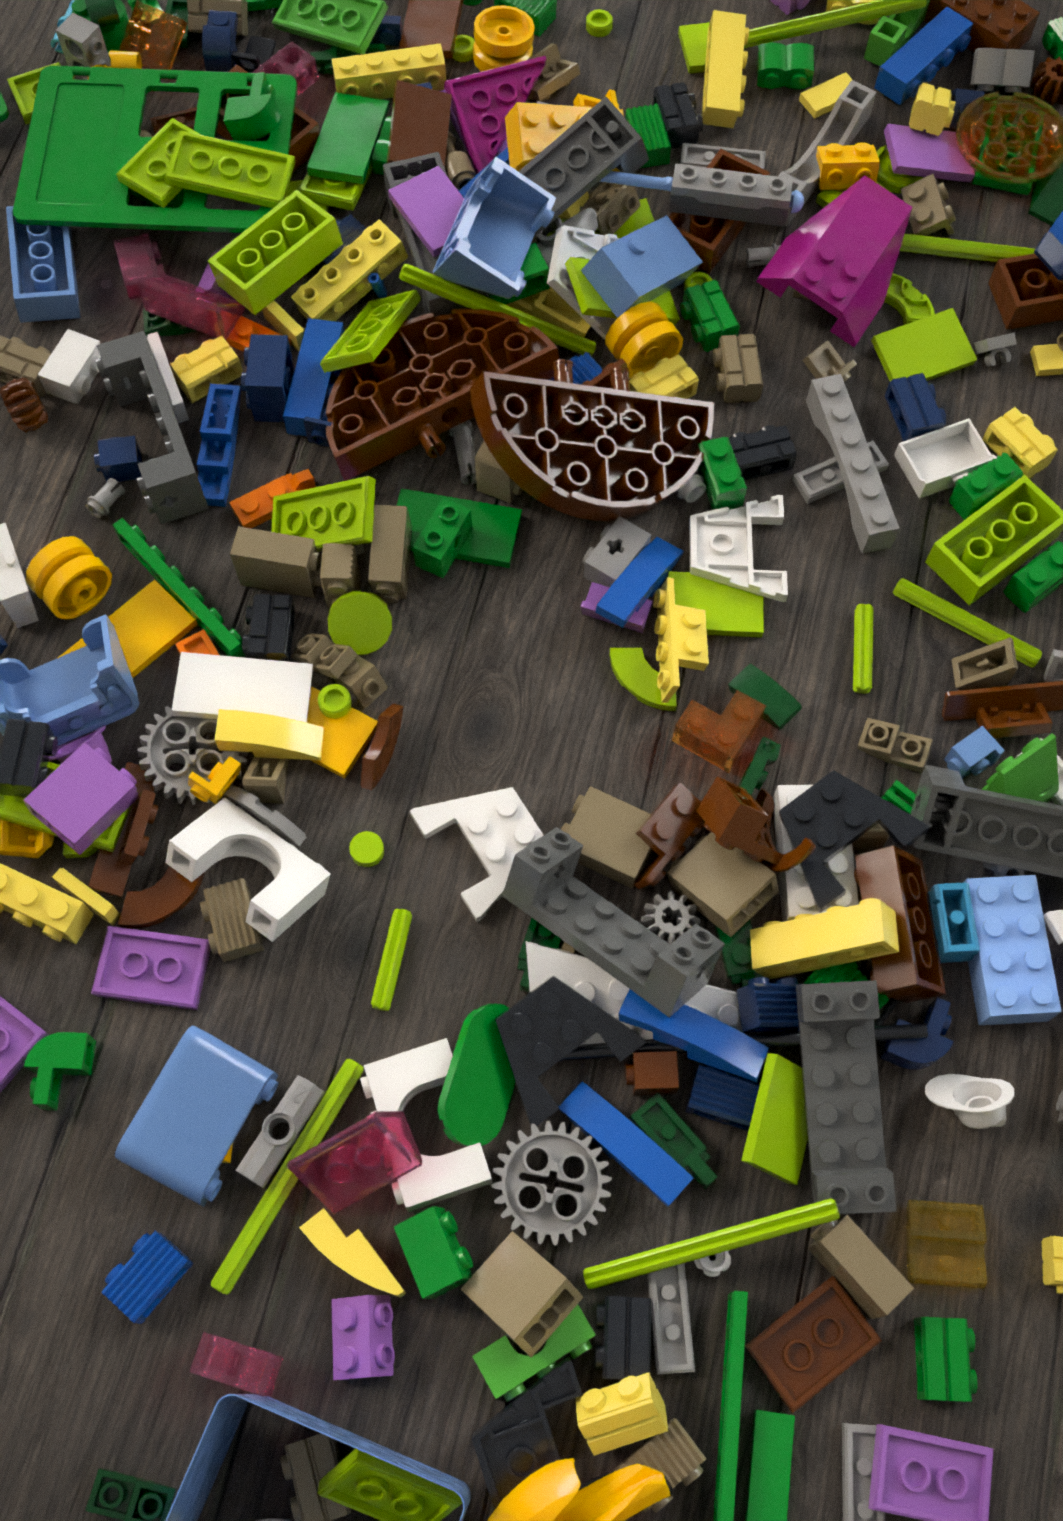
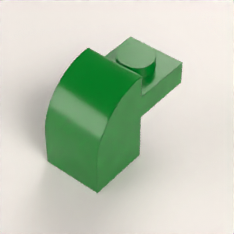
(254, 114)
(58, 1056)

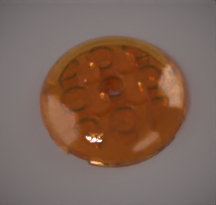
(1014, 109)

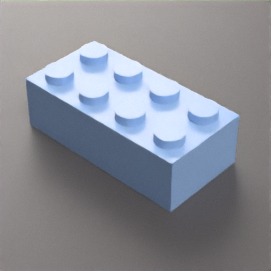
(1014, 966)

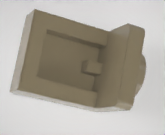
(826, 362)
(363, 681)

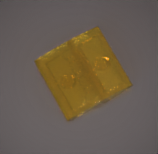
(946, 1244)

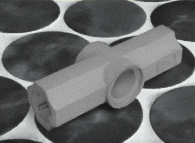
(267, 1152)

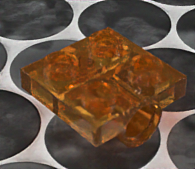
(154, 36)

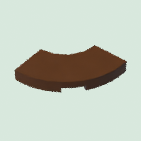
(382, 746)
(159, 901)

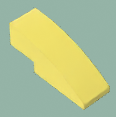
(553, 309)
(268, 735)
(351, 1253)

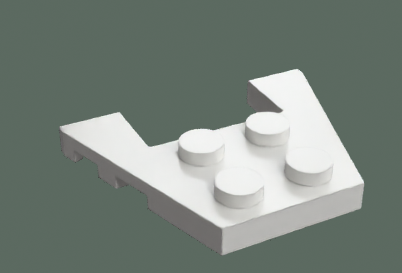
(578, 244)
(723, 547)
(496, 829)

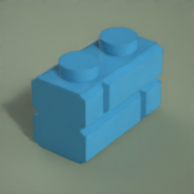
(954, 922)

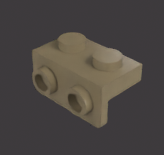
(555, 74)
(929, 206)

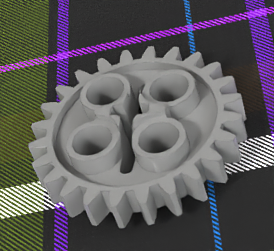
(158, 763)
(544, 1217)

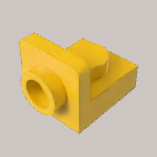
(221, 779)

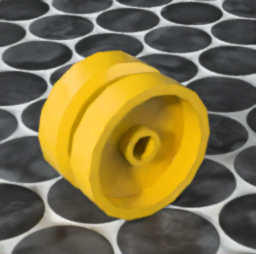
(502, 37)
(643, 337)
(68, 577)

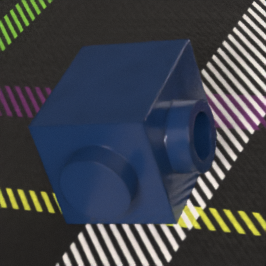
(119, 458)

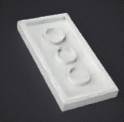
(241, 684)

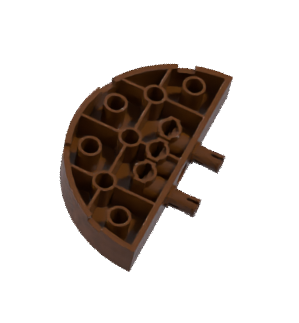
(424, 383)
(587, 445)

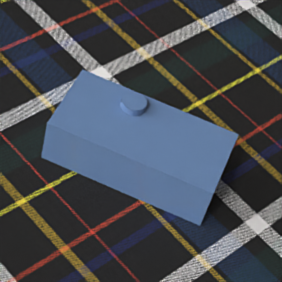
(641, 265)
(42, 271)

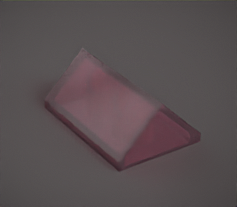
(189, 305)
(358, 1160)

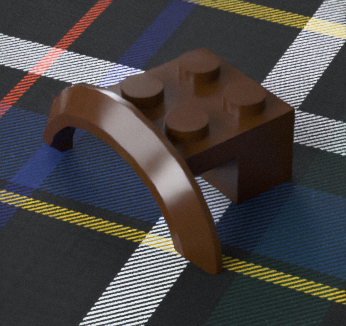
(746, 823)

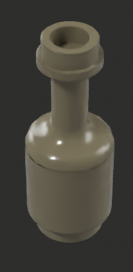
(457, 164)

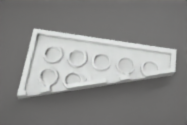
(610, 993)

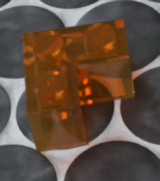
(717, 736)

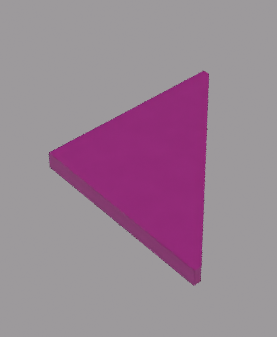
(485, 99)

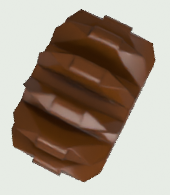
(1048, 81)
(24, 404)

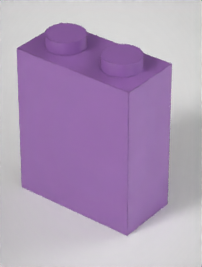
(82, 797)

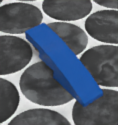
(218, 442)
(638, 581)
(698, 1034)
(625, 1143)

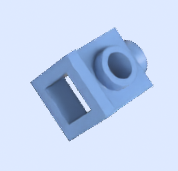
(974, 753)

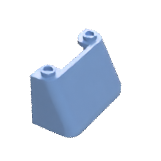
(495, 231)
(74, 690)
(195, 1115)

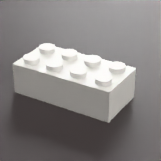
(794, 892)

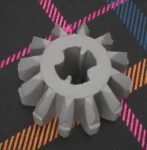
(673, 910)

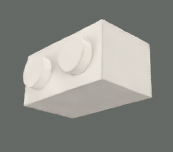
(71, 367)

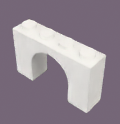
(232, 832)
(392, 1085)

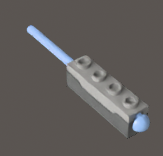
(722, 193)

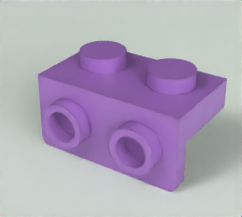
(362, 1337)

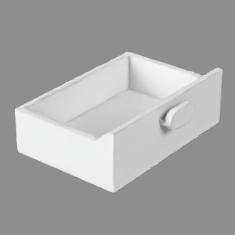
(942, 457)
(13, 587)

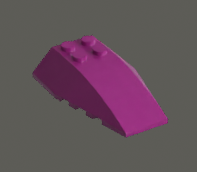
(844, 256)

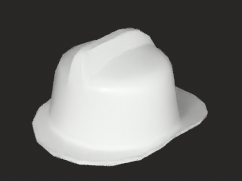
(974, 1100)

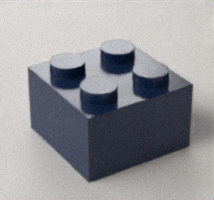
(267, 376)

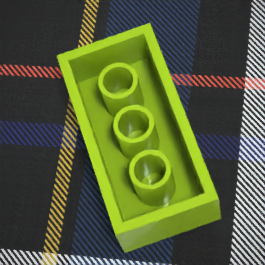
(275, 252)
(996, 540)

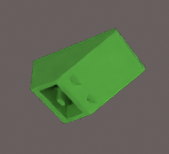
(1031, 774)

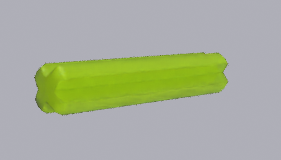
(863, 648)
(391, 959)

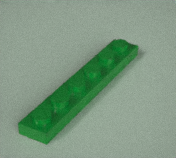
(172, 581)

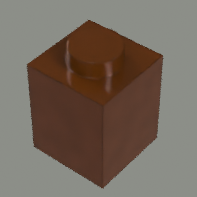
(653, 1073)

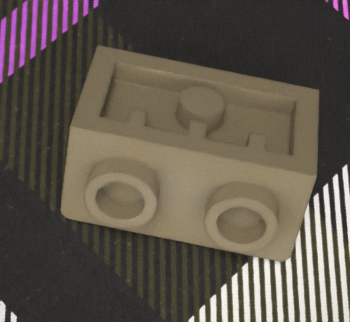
(612, 205)

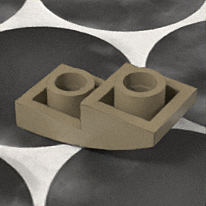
(325, 656)
(895, 747)

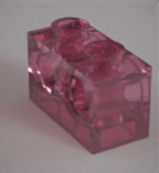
(294, 62)
(236, 1364)

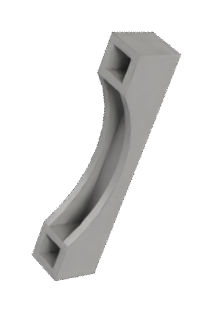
(841, 127)
(867, 499)

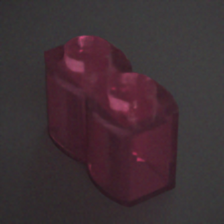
(137, 259)

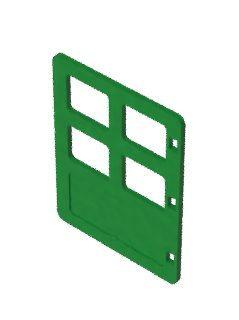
(92, 129)

